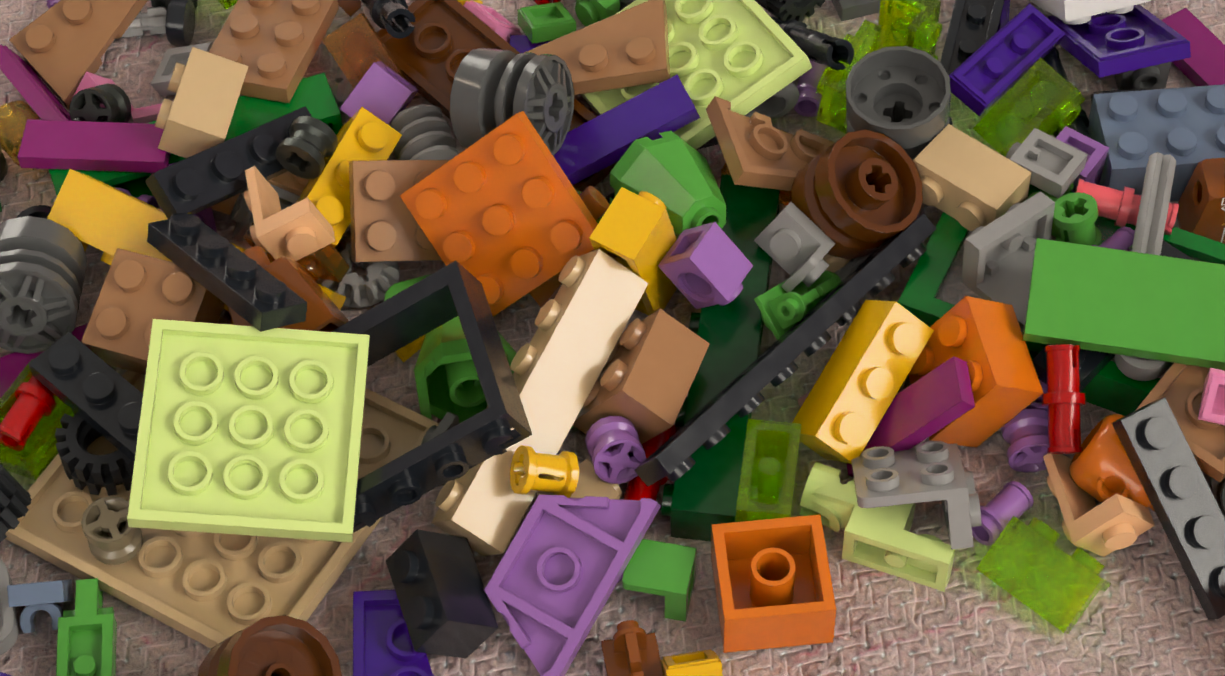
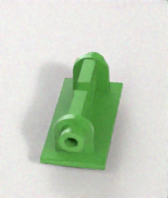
(784, 309)

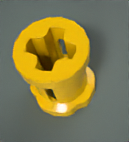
(544, 472)

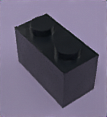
(441, 594)

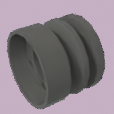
(499, 84)
(900, 96)
(38, 283)

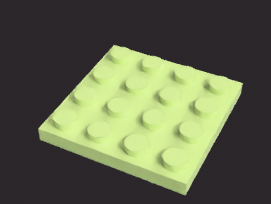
(721, 52)
(250, 431)

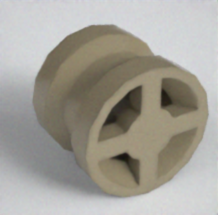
(106, 517)

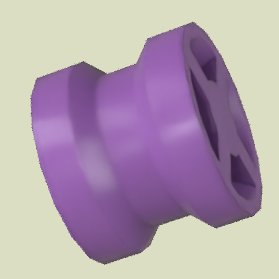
(1028, 440)
(625, 452)

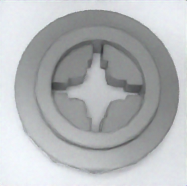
(360, 293)

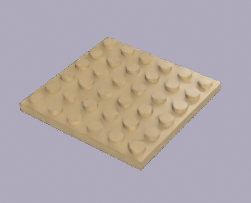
(202, 579)

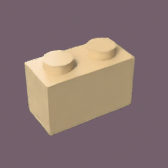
(203, 103)
(969, 179)

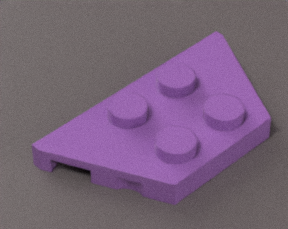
(565, 571)

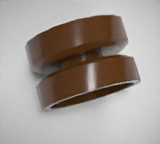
(859, 192)
(273, 648)

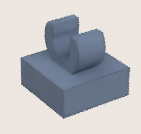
(39, 597)

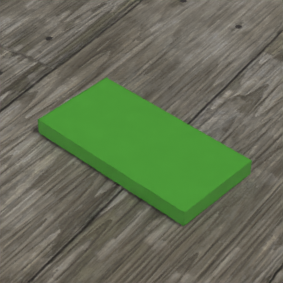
(1127, 303)

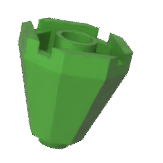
(675, 176)
(447, 374)

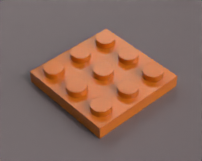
(503, 212)

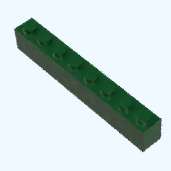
(735, 331)

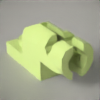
(876, 535)

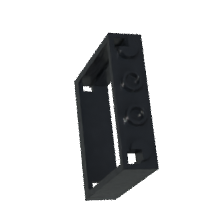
(489, 433)

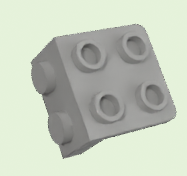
(1002, 253)
(921, 475)

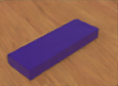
(1004, 59)
(612, 133)

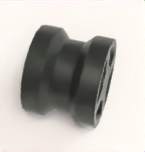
(86, 105)
(306, 147)

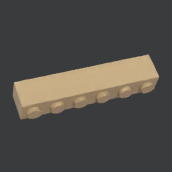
(553, 383)

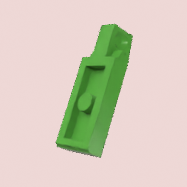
(87, 635)

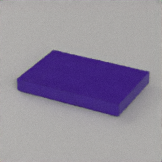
(1122, 42)

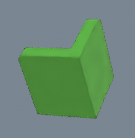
(663, 571)

